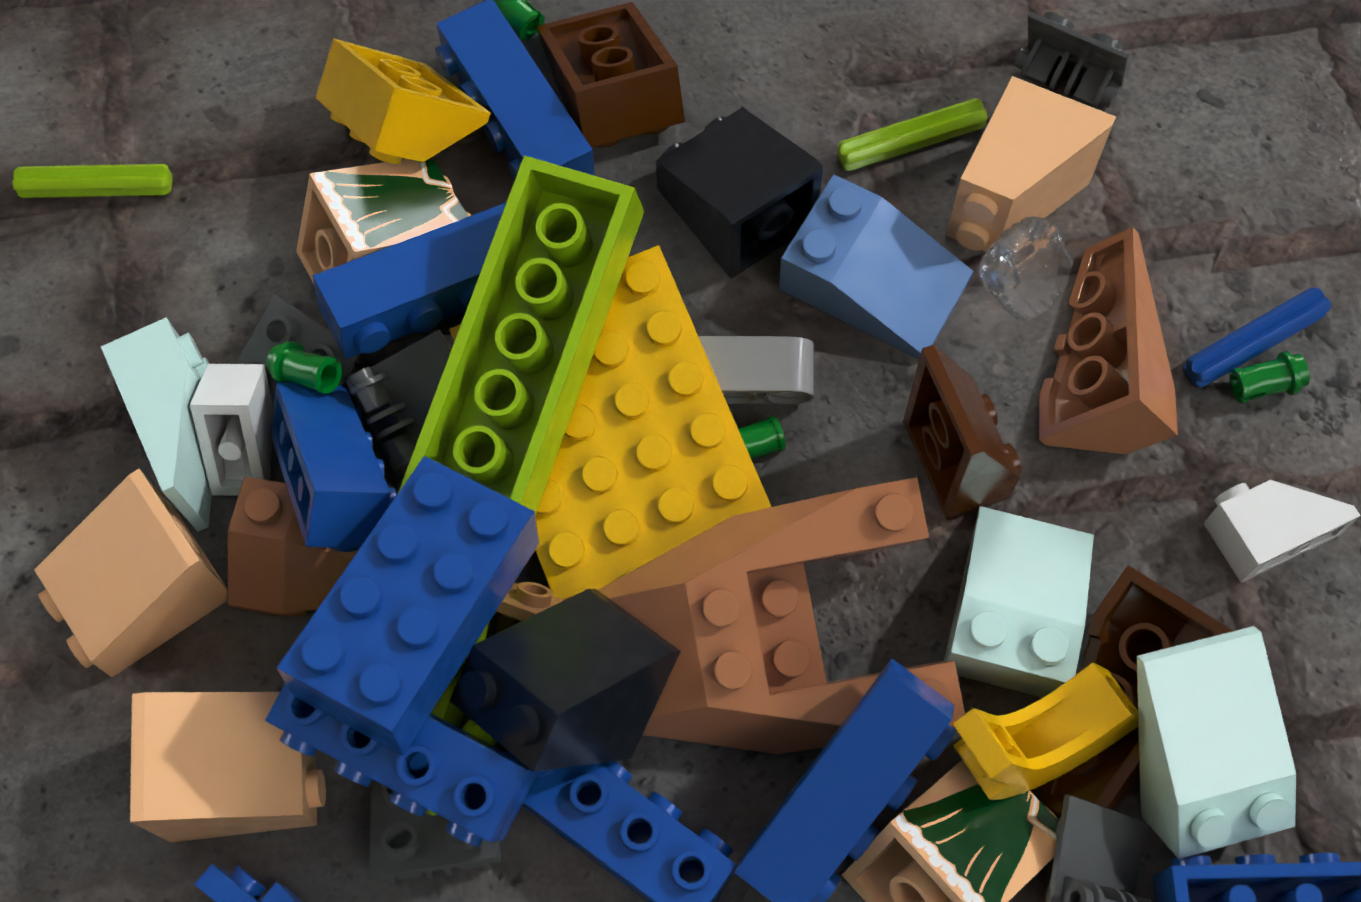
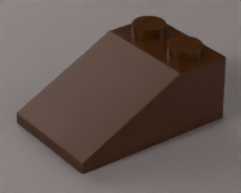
(613, 74)
(958, 437)

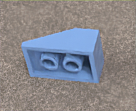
(873, 268)

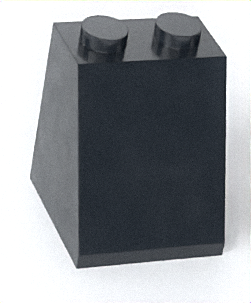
(740, 188)
(567, 683)

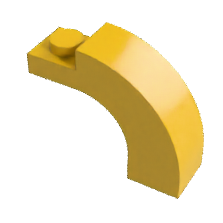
(1047, 737)

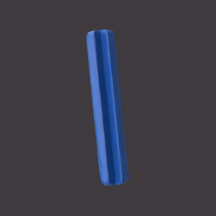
(1256, 337)

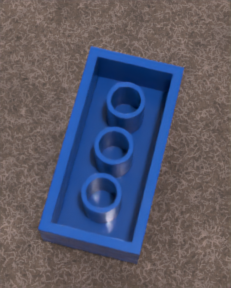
(411, 605)

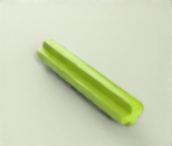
(912, 134)
(92, 180)

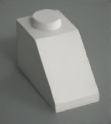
(233, 425)
(1273, 525)

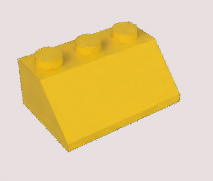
(395, 103)

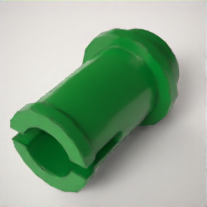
(521, 17)
(293, 364)
(1280, 375)
(763, 437)

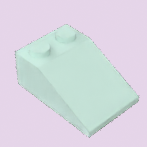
(157, 382)
(1021, 603)
(1213, 744)

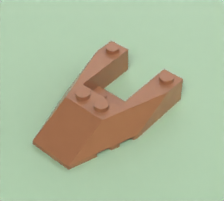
(748, 625)

